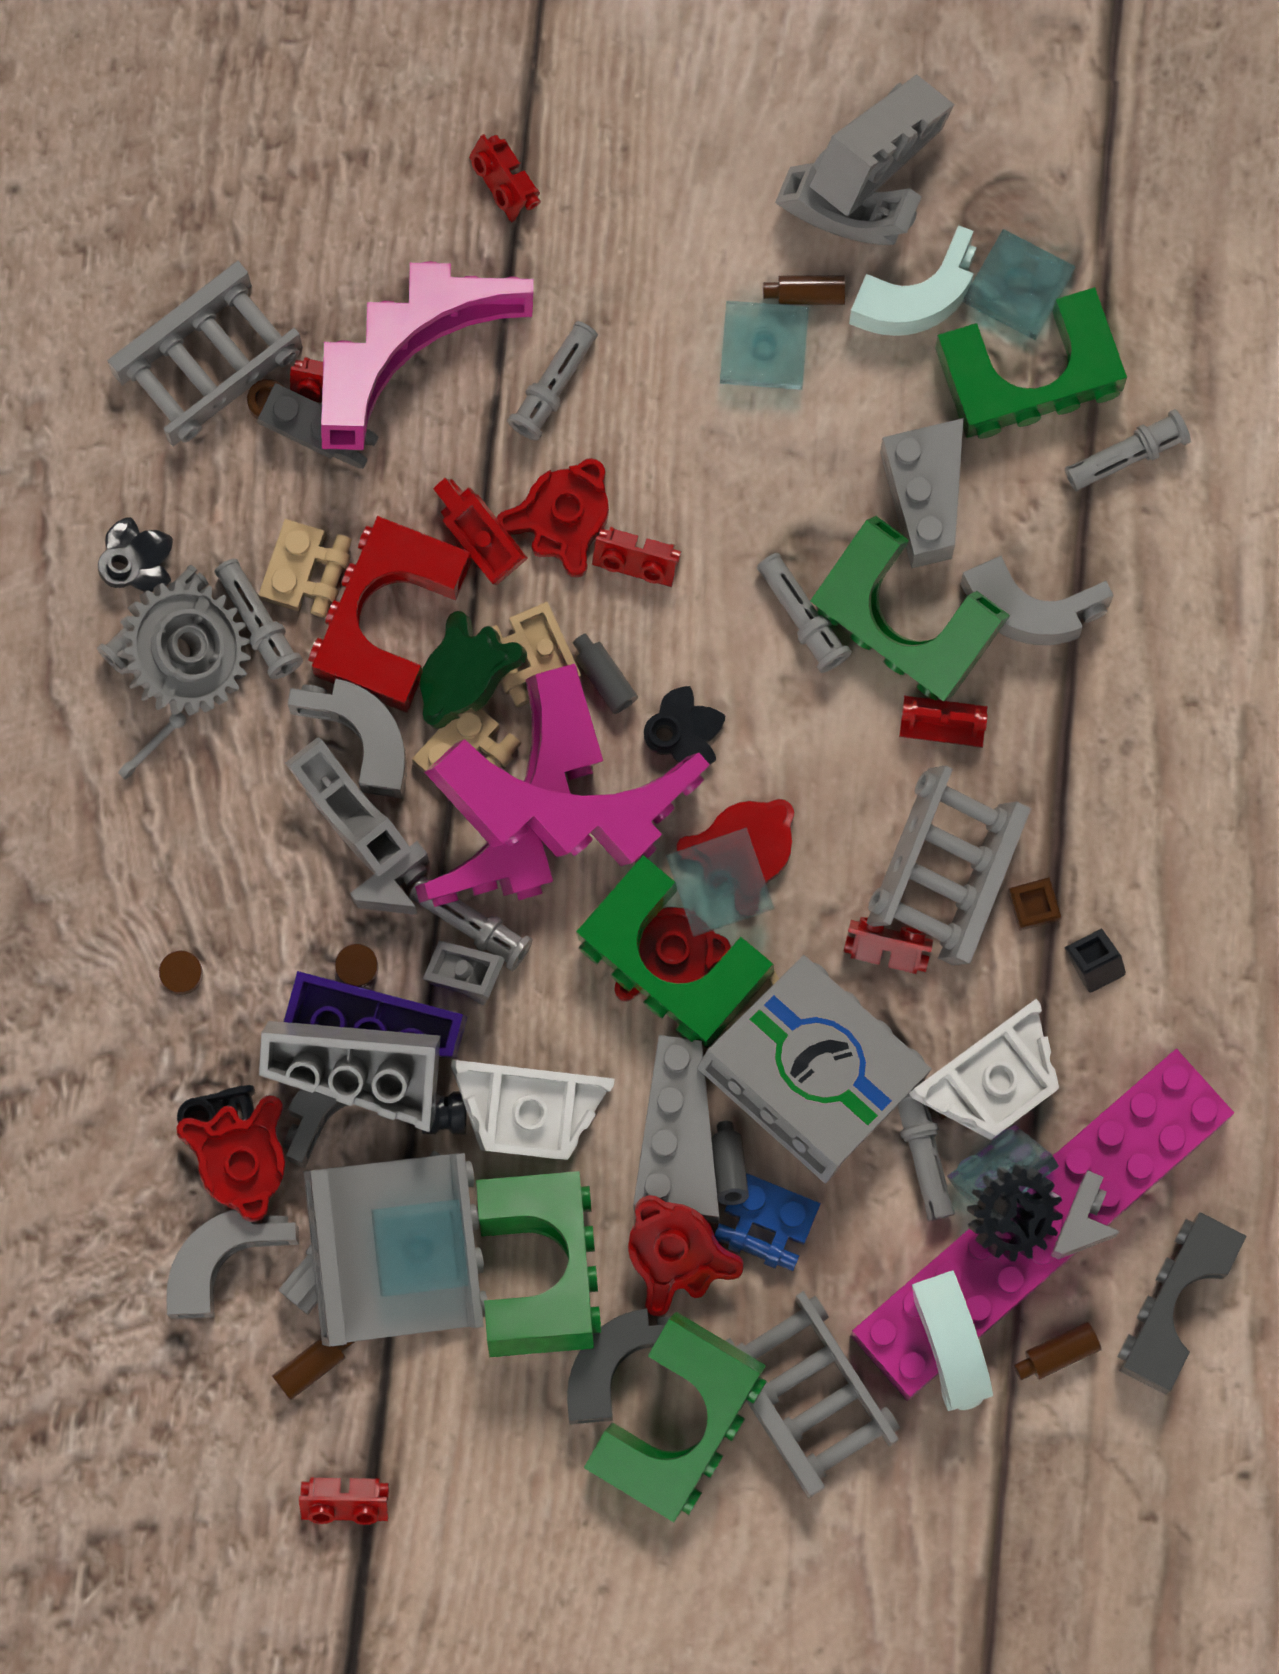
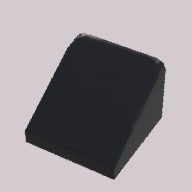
(1096, 960)

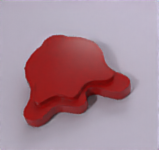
(563, 513)
(768, 828)
(673, 951)
(239, 1157)
(675, 1251)

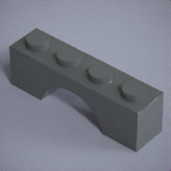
(1156, 1351)

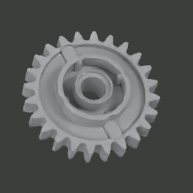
(159, 664)

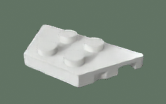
(995, 1077)
(528, 1108)

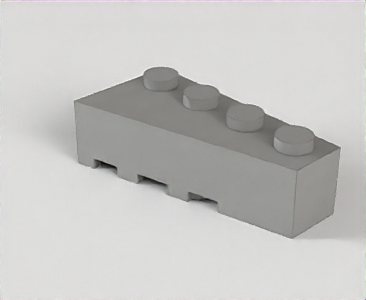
(879, 143)
(357, 1066)
(677, 1132)

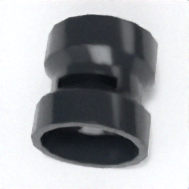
(449, 1114)

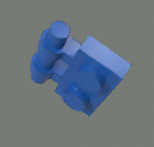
(772, 1209)

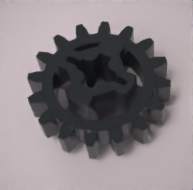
(999, 1204)

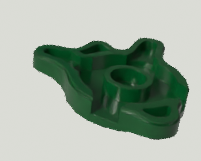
(465, 670)

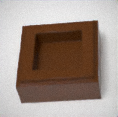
(1034, 904)

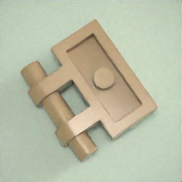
(293, 564)
(545, 647)
(477, 730)

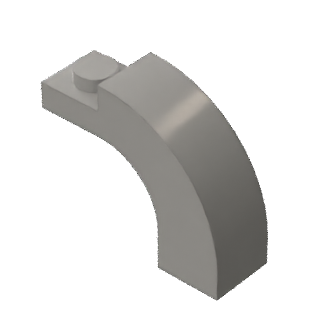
(873, 222)
(1034, 619)
(384, 752)
(347, 808)
(206, 1250)

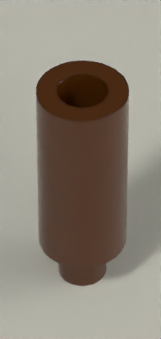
(806, 290)
(1059, 1352)
(309, 1367)

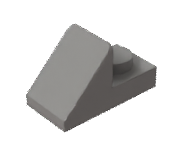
(385, 893)
(464, 970)
(1079, 1230)

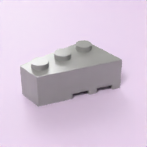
(925, 488)

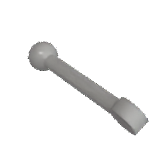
(176, 721)

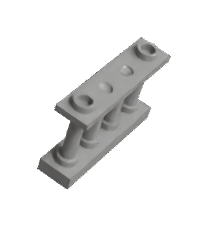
(199, 314)
(988, 865)
(788, 1432)

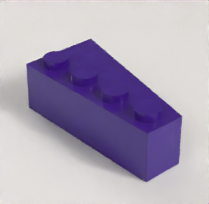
(338, 1004)

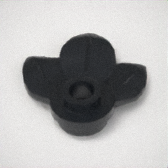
(139, 552)
(689, 724)

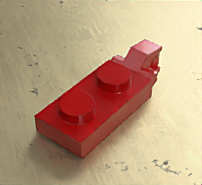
(479, 531)

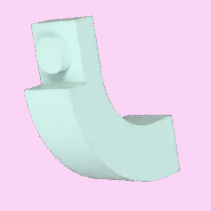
(918, 307)
(953, 1341)

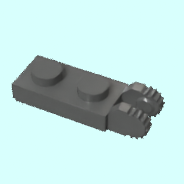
(301, 422)

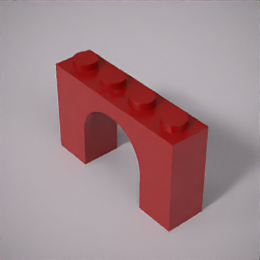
(387, 557)

